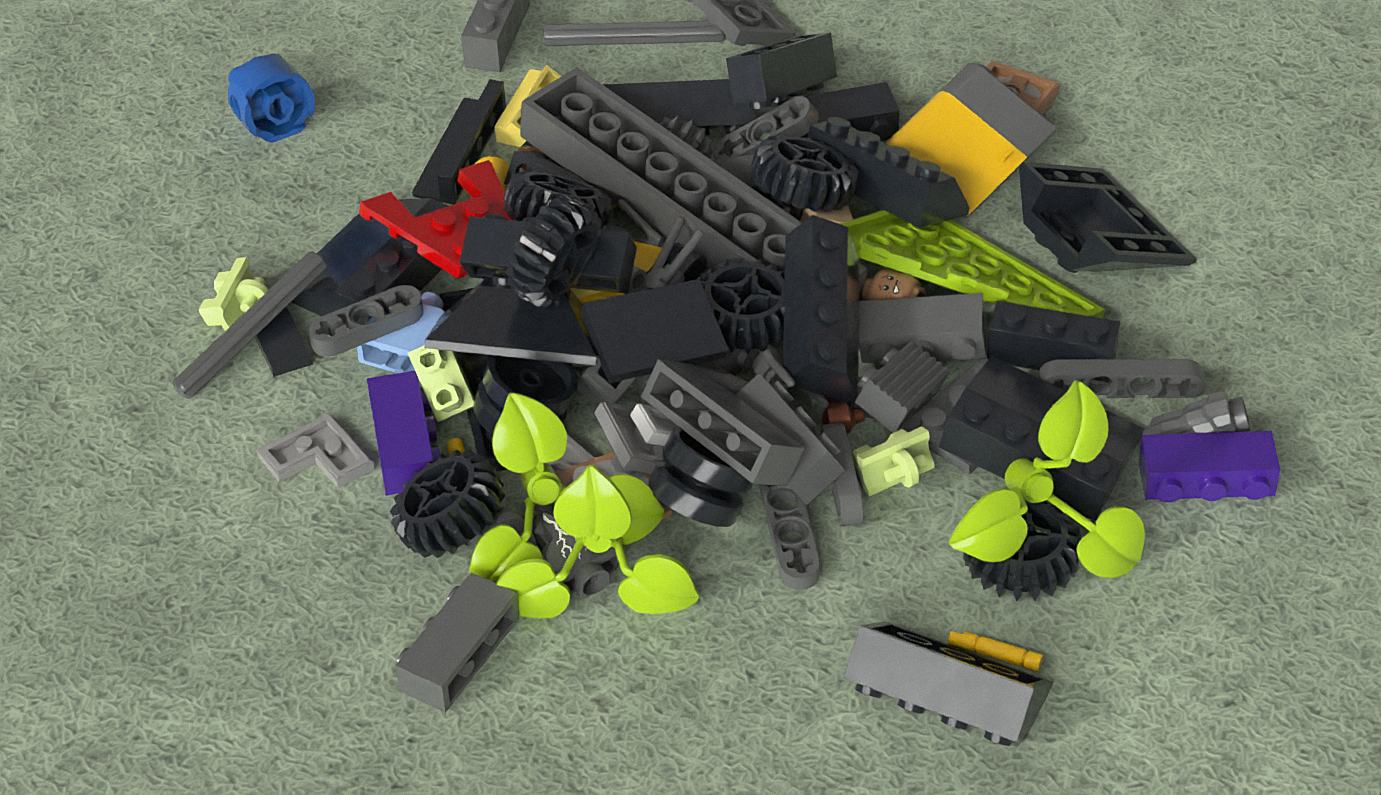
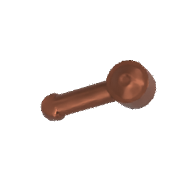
(842, 412)

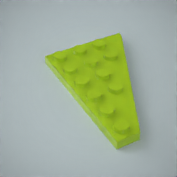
(962, 262)

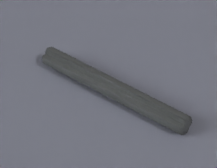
(631, 33)
(249, 325)

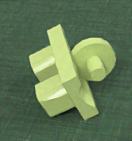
(235, 295)
(442, 381)
(895, 461)

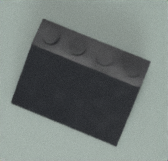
(367, 262)
(1001, 421)

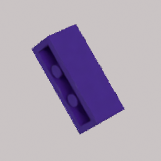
(401, 428)
(1208, 465)

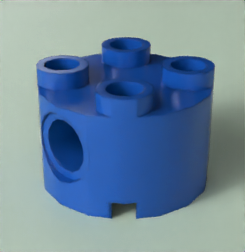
(272, 90)

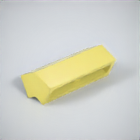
(508, 126)

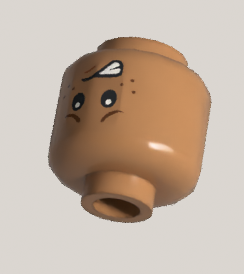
(892, 285)

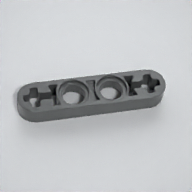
(1124, 371)
(791, 521)

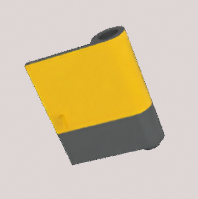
(975, 132)

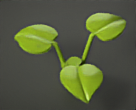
(1071, 429)
(524, 443)
(598, 517)

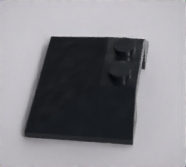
(1093, 221)
(501, 324)

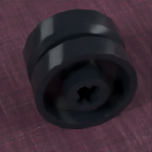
(542, 380)
(698, 482)

